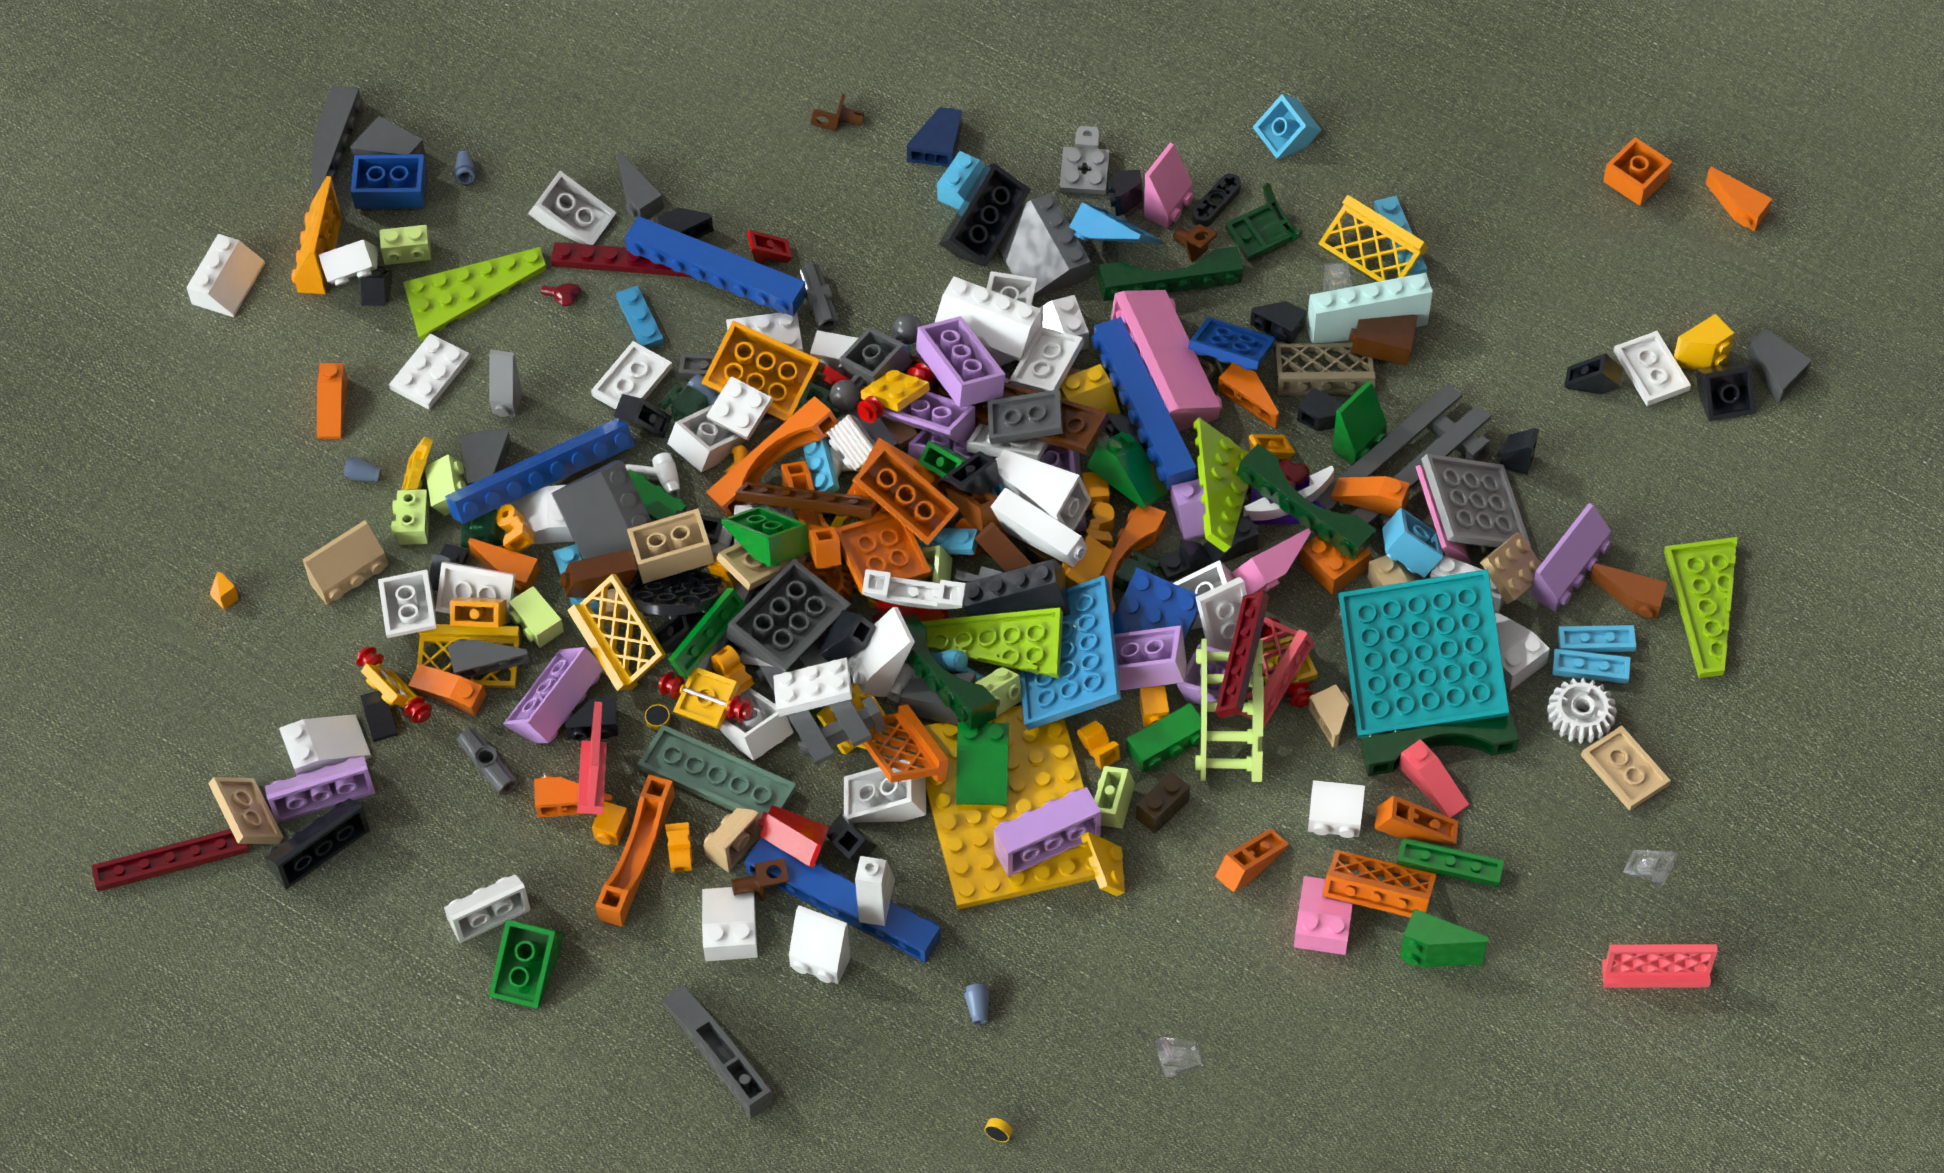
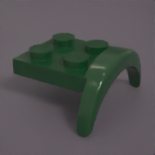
(1262, 228)

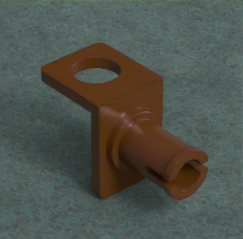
(843, 114)
(1194, 240)
(760, 879)

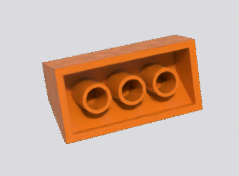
(905, 494)

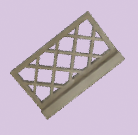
(1334, 383)

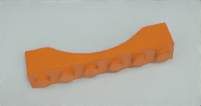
(803, 427)
(1141, 532)
(822, 539)
(623, 883)

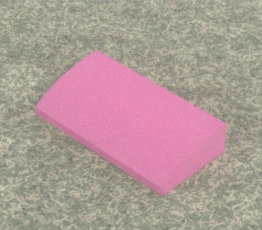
(1451, 549)

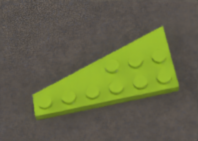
(463, 290)
(1221, 485)
(1704, 589)
(1012, 640)

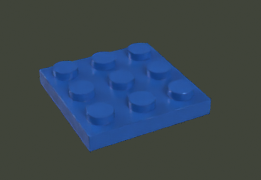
(1231, 343)
(1155, 604)

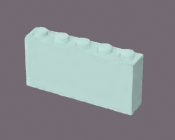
(1337, 311)

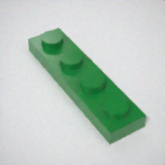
(706, 633)
(1450, 862)

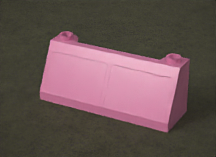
(1165, 352)

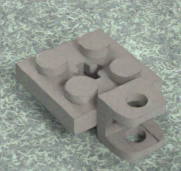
(1085, 154)

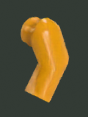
(740, 453)

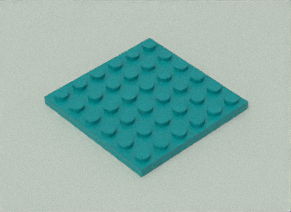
(1423, 653)

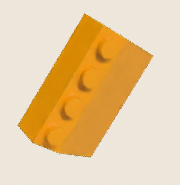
(320, 236)
(764, 366)

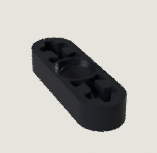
(1217, 190)

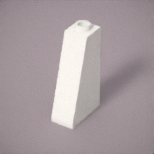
(1038, 528)
(873, 890)

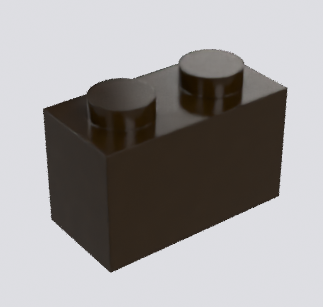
(1162, 802)

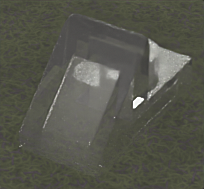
(1651, 864)
(1178, 1055)

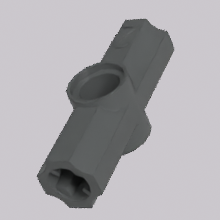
(819, 297)
(494, 771)

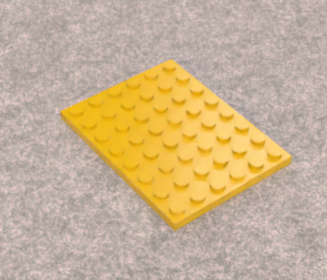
(1039, 771)

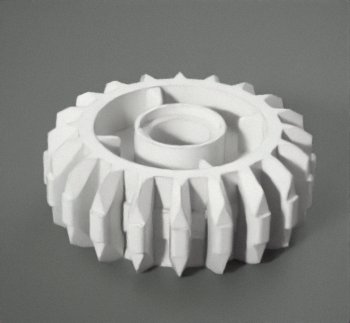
(1577, 724)

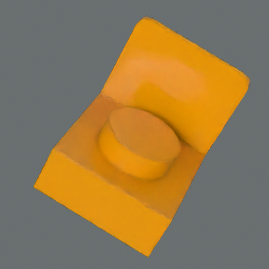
(1275, 444)

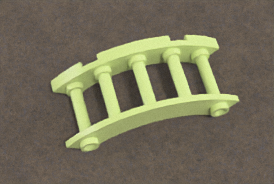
(1253, 707)

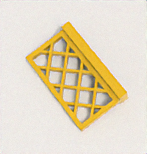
(1382, 225)
(449, 634)
(600, 642)

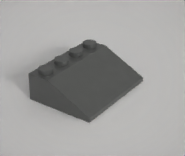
(1044, 247)
(601, 510)
(786, 617)

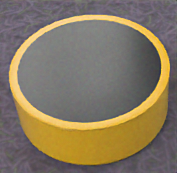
(656, 716)
(998, 1129)

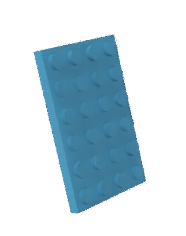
(1087, 661)

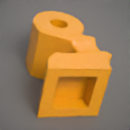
(1102, 524)
(519, 532)
(728, 664)
(1096, 741)
(679, 847)

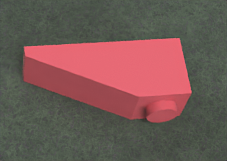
(1432, 779)

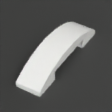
(1264, 510)
(913, 592)

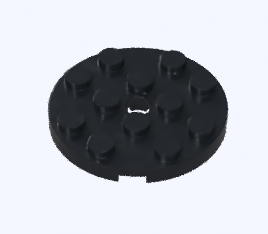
(677, 594)

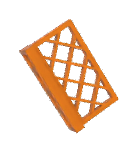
(917, 741)
(1370, 892)

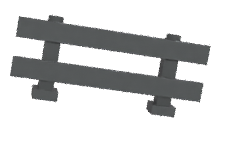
(1429, 415)
(849, 723)

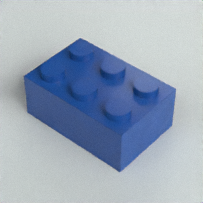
(389, 181)

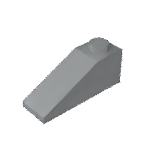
(504, 383)

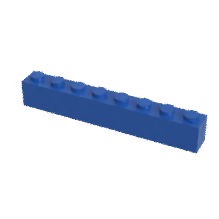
(715, 266)
(1143, 403)
(539, 471)
(838, 897)

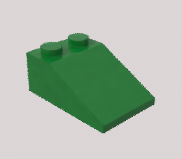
(1359, 425)
(1128, 469)
(768, 535)
(982, 764)
(1439, 943)
(525, 963)

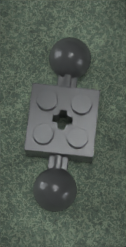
(872, 358)

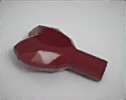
(563, 294)
(1294, 473)

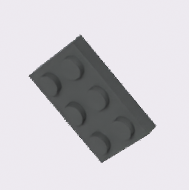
(1025, 417)

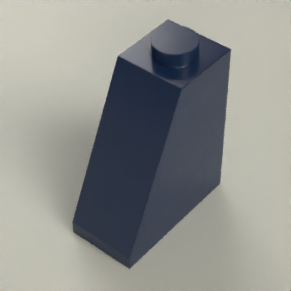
(937, 139)

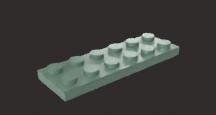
(714, 773)

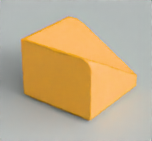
(223, 591)

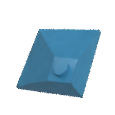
(1104, 225)

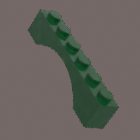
(1217, 269)
(1344, 531)
(968, 700)
(1490, 735)

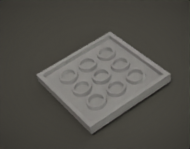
(1473, 500)

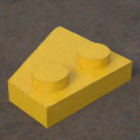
(416, 465)
(1106, 863)

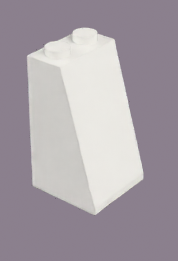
(1045, 486)

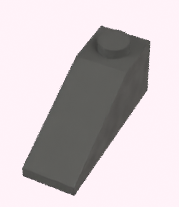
(640, 194)
(478, 657)

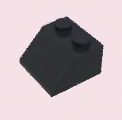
(1726, 390)

